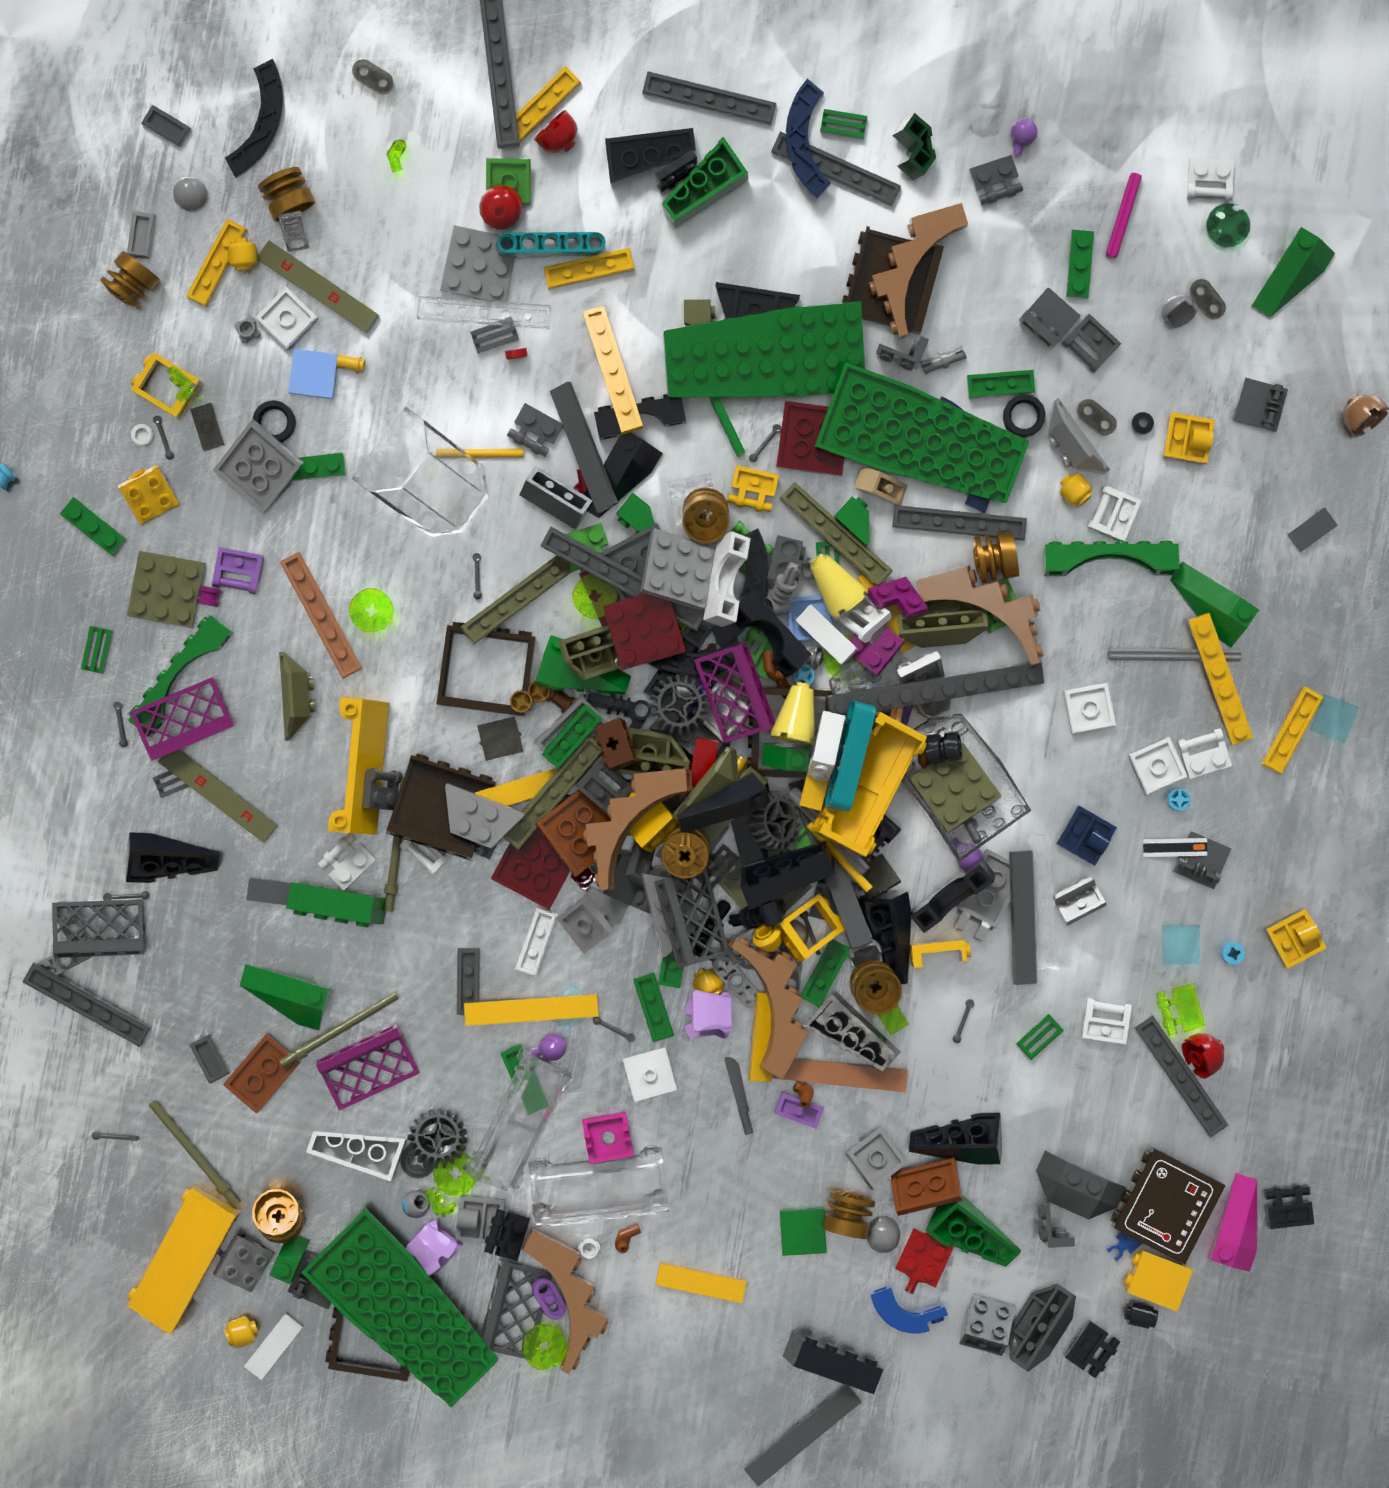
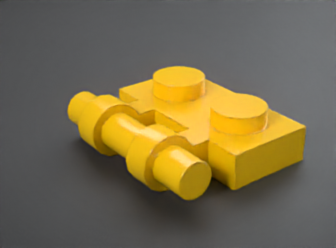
(753, 481)

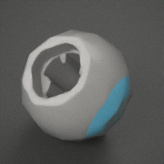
(415, 1204)

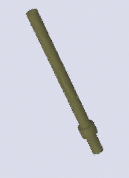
(391, 887)
(302, 1051)
(222, 1187)

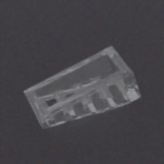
(294, 243)

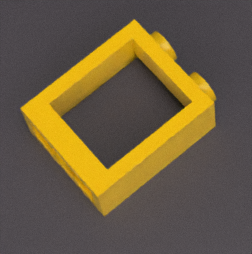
(138, 381)
(791, 938)

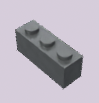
(555, 497)

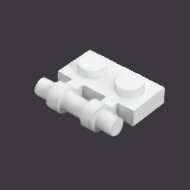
(352, 866)

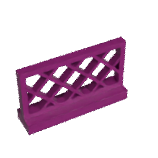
(753, 688)
(188, 737)
(358, 1050)

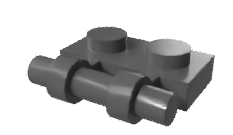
(994, 173)
(540, 425)

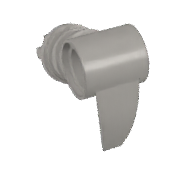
(779, 597)

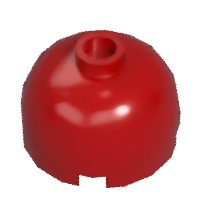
(558, 134)
(501, 207)
(1204, 1053)

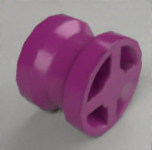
(208, 596)

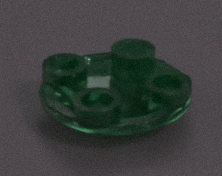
(1228, 225)

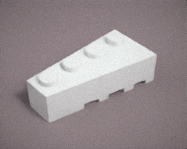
(360, 1152)

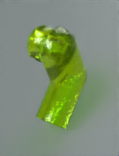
(394, 154)

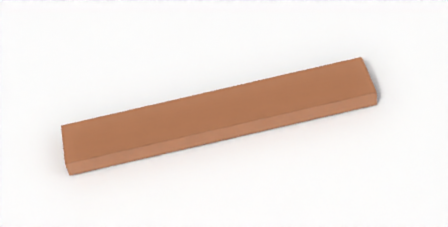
(321, 615)
(846, 1075)

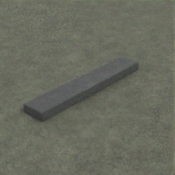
(709, 98)
(846, 173)
(583, 447)
(957, 522)
(1022, 917)
(86, 1004)
(1181, 1076)
(802, 1435)

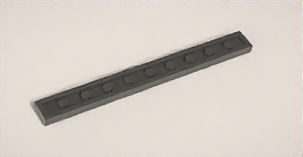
(940, 688)

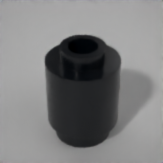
(1141, 1315)

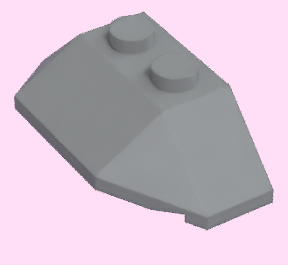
(1073, 442)

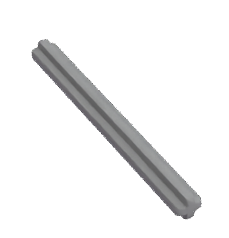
(1164, 654)

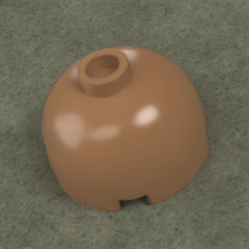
(1364, 412)

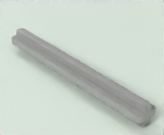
(853, 858)

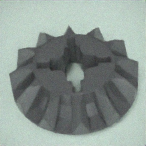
(415, 1171)

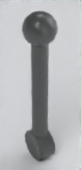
(158, 420)
(776, 429)
(477, 594)
(118, 706)
(108, 897)
(804, 916)
(969, 1004)
(629, 1037)
(96, 1135)

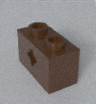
(625, 752)

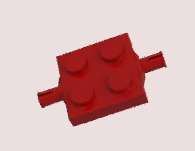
(923, 1259)

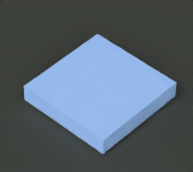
(313, 373)
(798, 605)

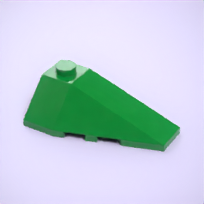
(557, 675)

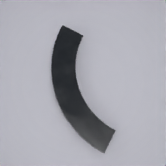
(267, 122)
(755, 580)
(684, 662)

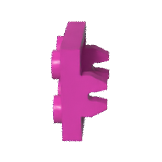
(594, 1130)

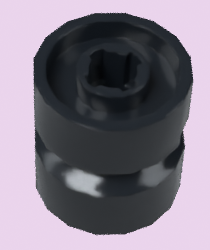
(944, 747)

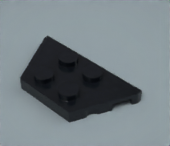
(743, 300)

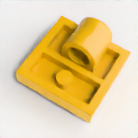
(1189, 438)
(148, 494)
(1296, 938)

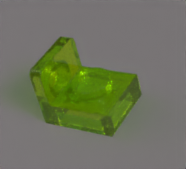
(179, 379)
(893, 1020)
(435, 1199)

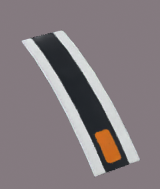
(1175, 847)

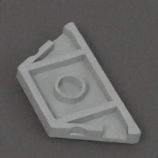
(479, 817)
(656, 911)

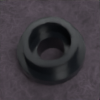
(1136, 426)

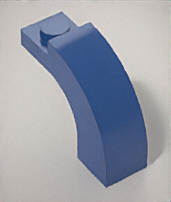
(902, 1319)

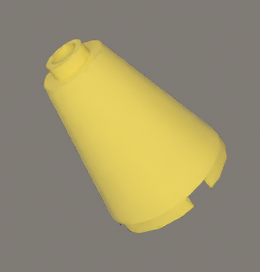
(836, 585)
(796, 717)

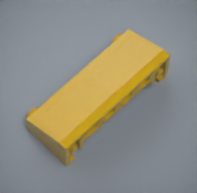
(366, 752)
(884, 766)
(182, 1259)

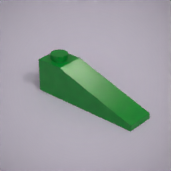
(1298, 267)
(1227, 610)
(293, 997)
(971, 1231)

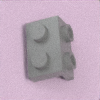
(1079, 900)

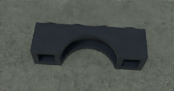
(667, 410)
(693, 641)
(788, 651)
(941, 902)

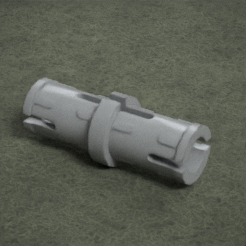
(943, 359)

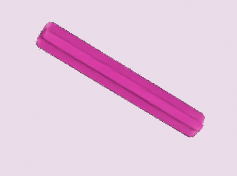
(1123, 215)

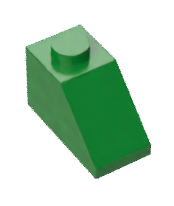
(855, 518)
(786, 756)
(289, 1259)

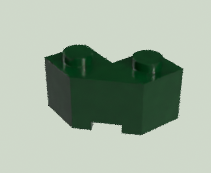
(916, 137)

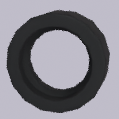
(1024, 398)
(273, 404)

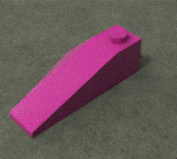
(1237, 1229)

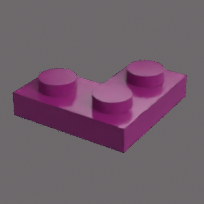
(900, 593)
(877, 655)

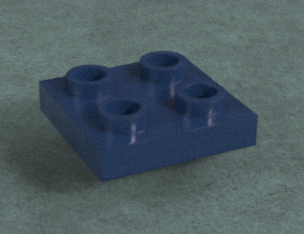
(1086, 835)

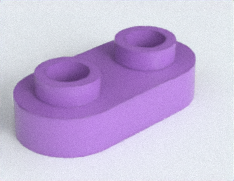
(549, 1297)

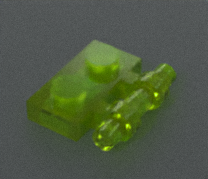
(1187, 1007)

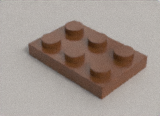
(260, 1074)
(926, 1186)

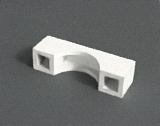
(729, 556)

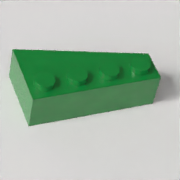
(705, 184)
(336, 904)

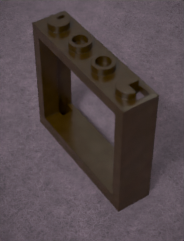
(501, 634)
(753, 740)
(332, 1354)

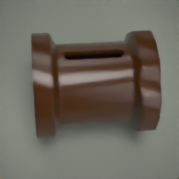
(560, 699)

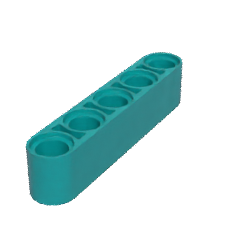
(559, 238)
(850, 756)

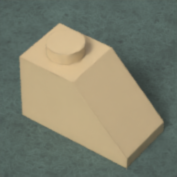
(880, 485)

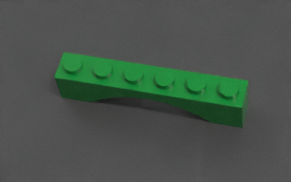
(636, 514)
(1157, 558)
(209, 638)

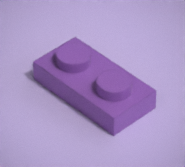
(789, 1108)

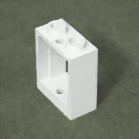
(825, 746)

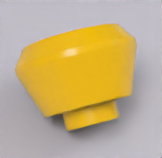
(767, 938)

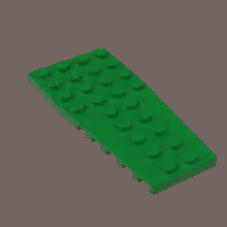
(765, 353)
(918, 436)
(400, 1308)

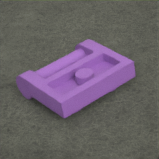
(240, 563)

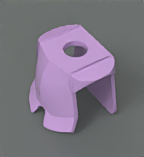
(709, 1014)
(433, 1247)

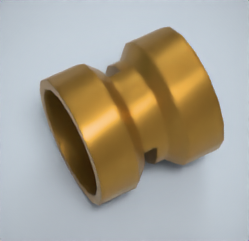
(536, 690)
(519, 699)

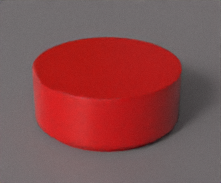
(517, 353)

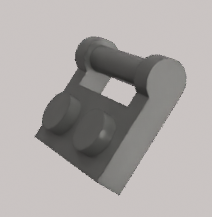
(1096, 337)
(600, 791)
(380, 797)

